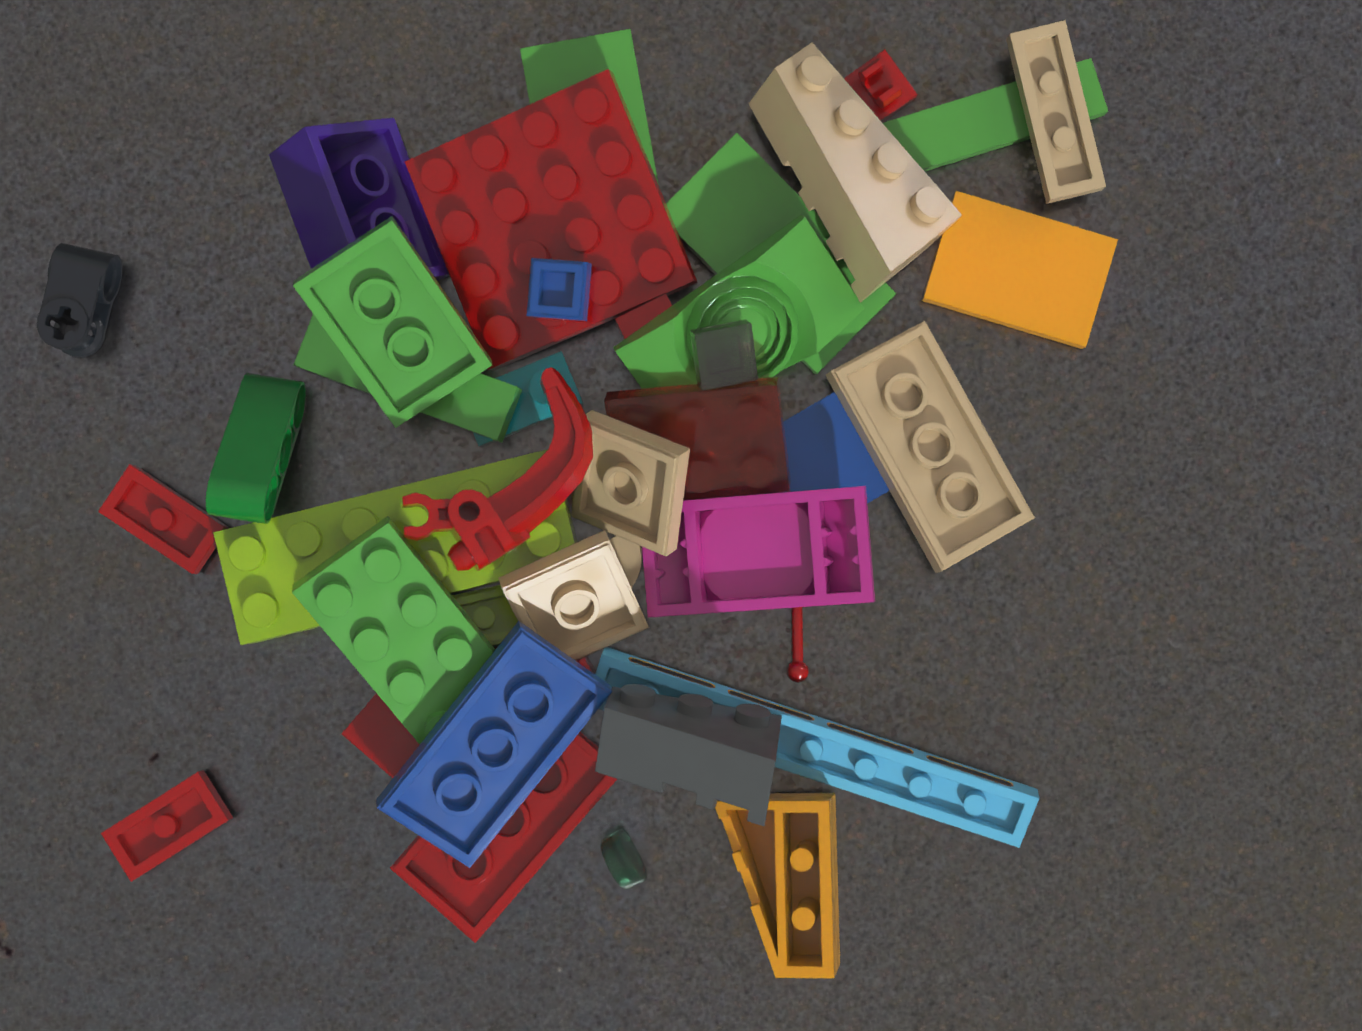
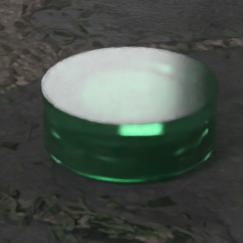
(623, 860)

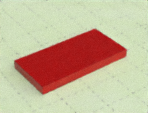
(479, 894)

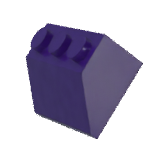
(347, 182)

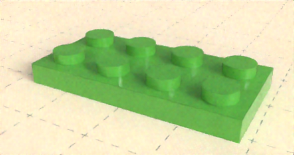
(396, 625)

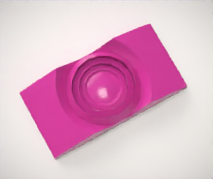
(765, 554)

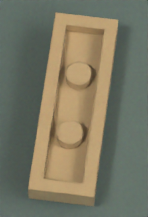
(1055, 112)

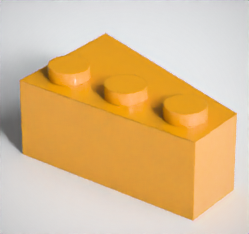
(791, 880)

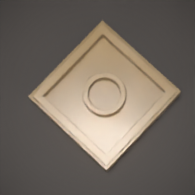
(633, 485)
(576, 597)

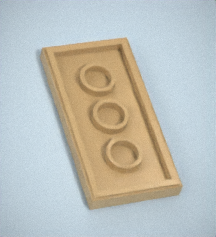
(930, 446)

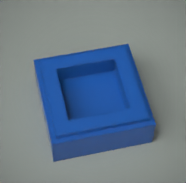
(559, 289)

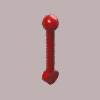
(797, 669)

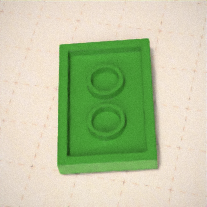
(392, 322)

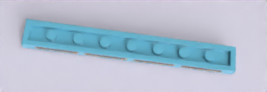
(857, 758)

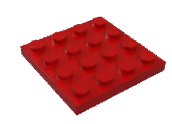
(553, 186)

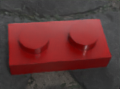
(162, 519)
(166, 825)

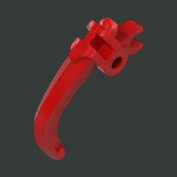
(503, 521)

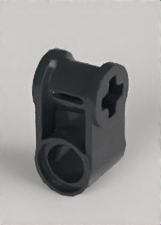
(82, 291)

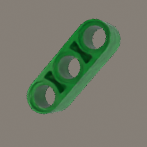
(256, 448)

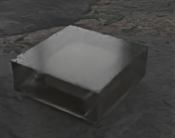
(724, 354)

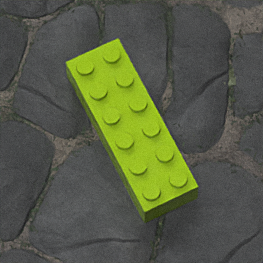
(268, 558)

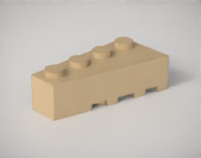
(850, 170)

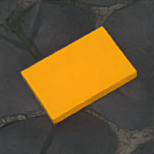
(1020, 270)

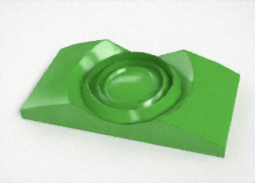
(780, 286)

